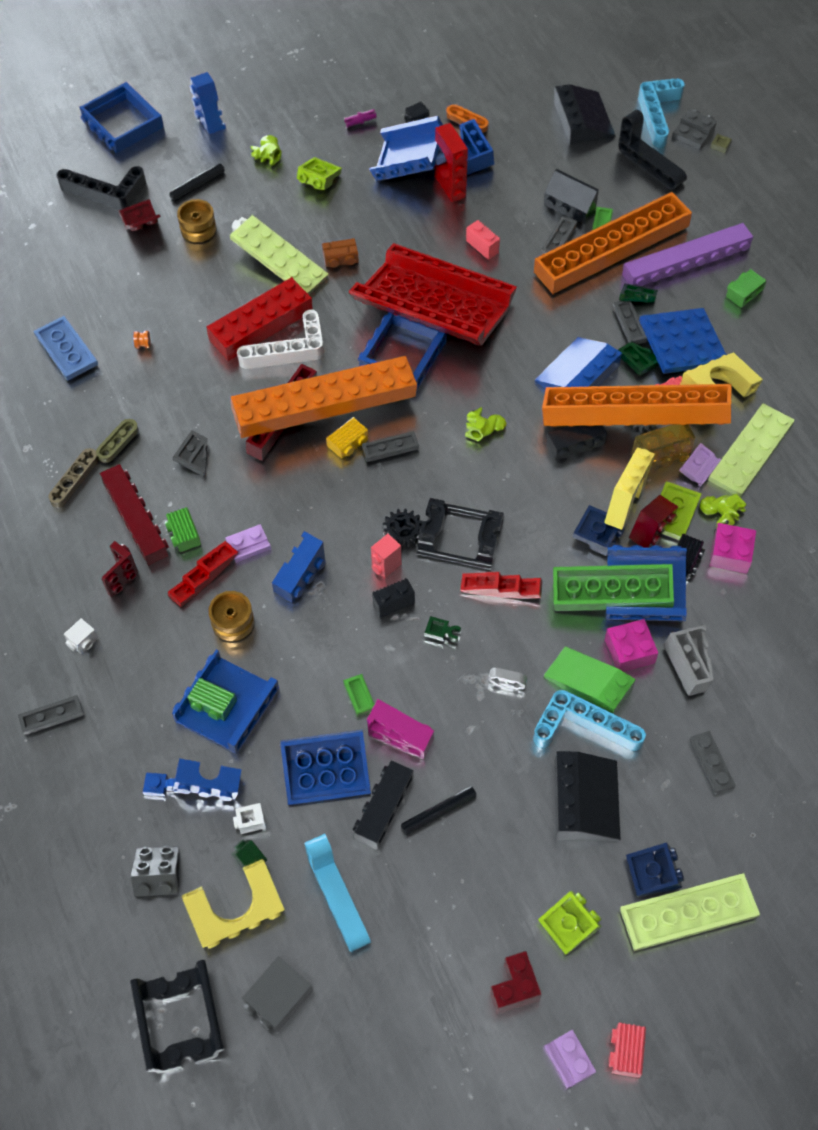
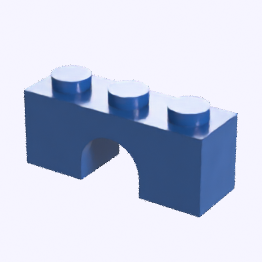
(189, 780)

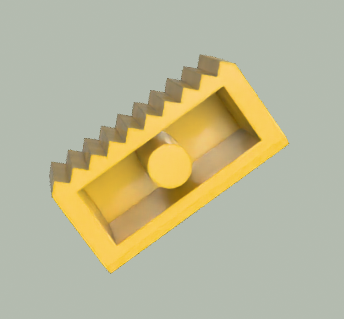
(347, 438)

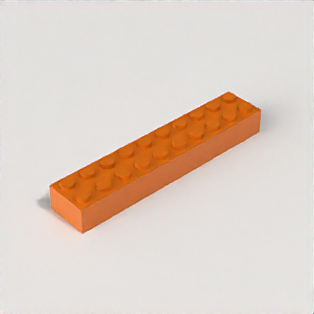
(612, 242)
(323, 396)
(637, 405)

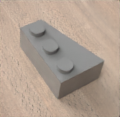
(690, 658)

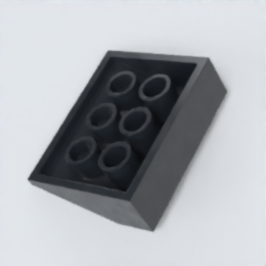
(582, 114)
(586, 797)

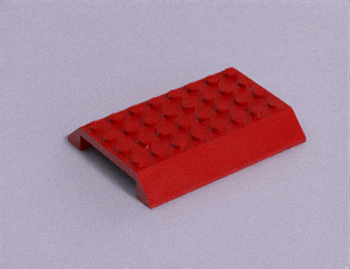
(437, 294)

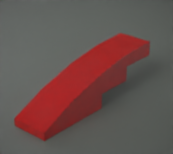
(203, 574)
(500, 586)

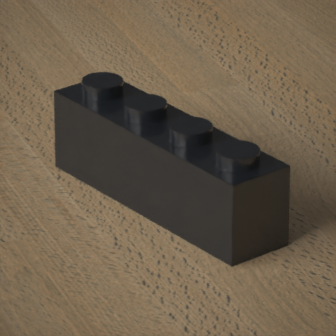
(383, 804)

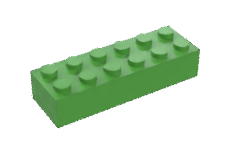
(613, 586)

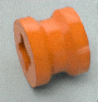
(142, 339)

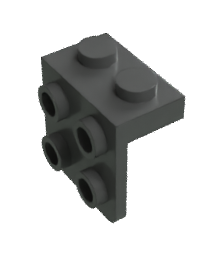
(155, 871)

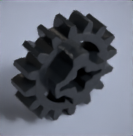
(402, 526)

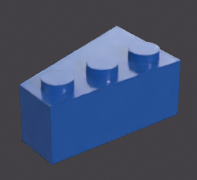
(205, 102)
(479, 150)
(301, 568)

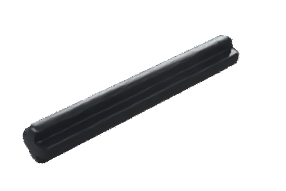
(196, 182)
(438, 810)

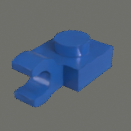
(157, 784)

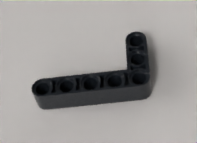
(646, 156)
(103, 192)

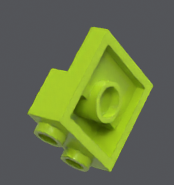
(318, 173)
(570, 922)

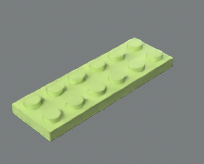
(278, 254)
(751, 450)
(689, 912)

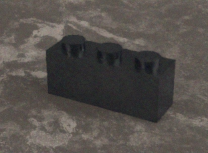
(575, 440)

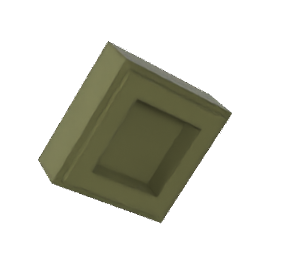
(721, 143)

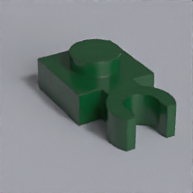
(439, 629)

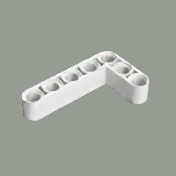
(288, 350)

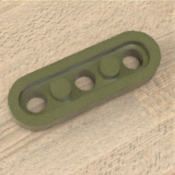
(119, 434)

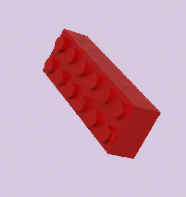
(259, 318)

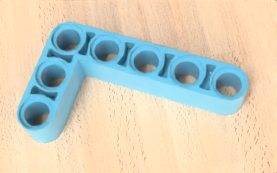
(649, 98)
(586, 720)
(336, 894)

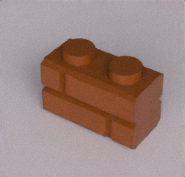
(340, 253)

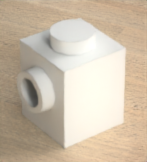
(80, 636)

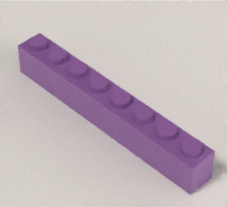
(687, 255)

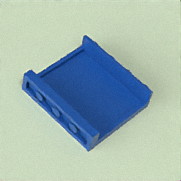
(407, 149)

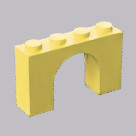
(727, 368)
(628, 487)
(213, 928)

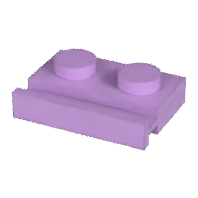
(700, 464)
(249, 542)
(569, 1059)

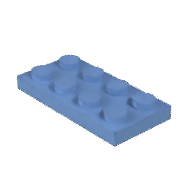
(65, 348)

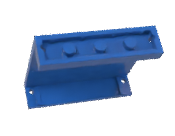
(650, 556)
(252, 698)

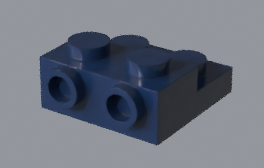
(595, 532)
(655, 870)

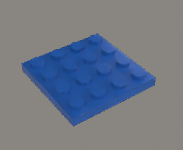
(682, 339)

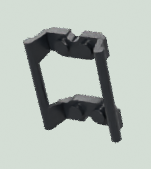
(486, 539)
(162, 991)

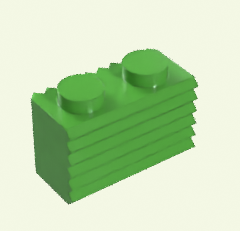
(745, 288)
(183, 530)
(211, 699)

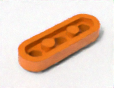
(461, 115)

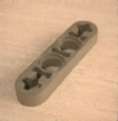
(77, 479)

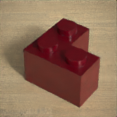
(653, 521)
(521, 987)

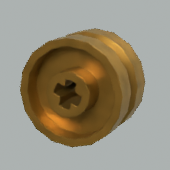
(196, 220)
(231, 615)

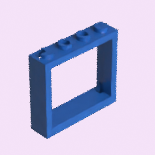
(112, 98)
(439, 340)

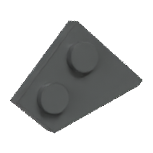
(193, 453)

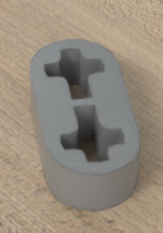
(507, 678)

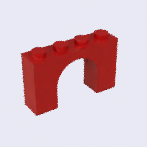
(452, 173)

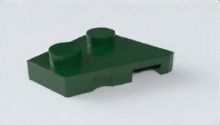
(637, 293)
(638, 358)

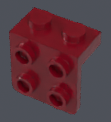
(138, 214)
(122, 572)

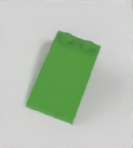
(590, 679)

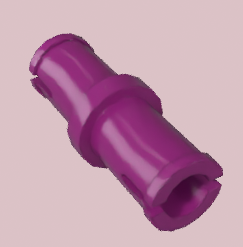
(360, 118)

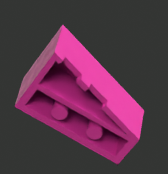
(399, 730)

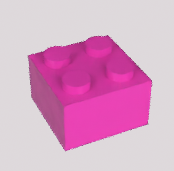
(732, 548)
(631, 645)

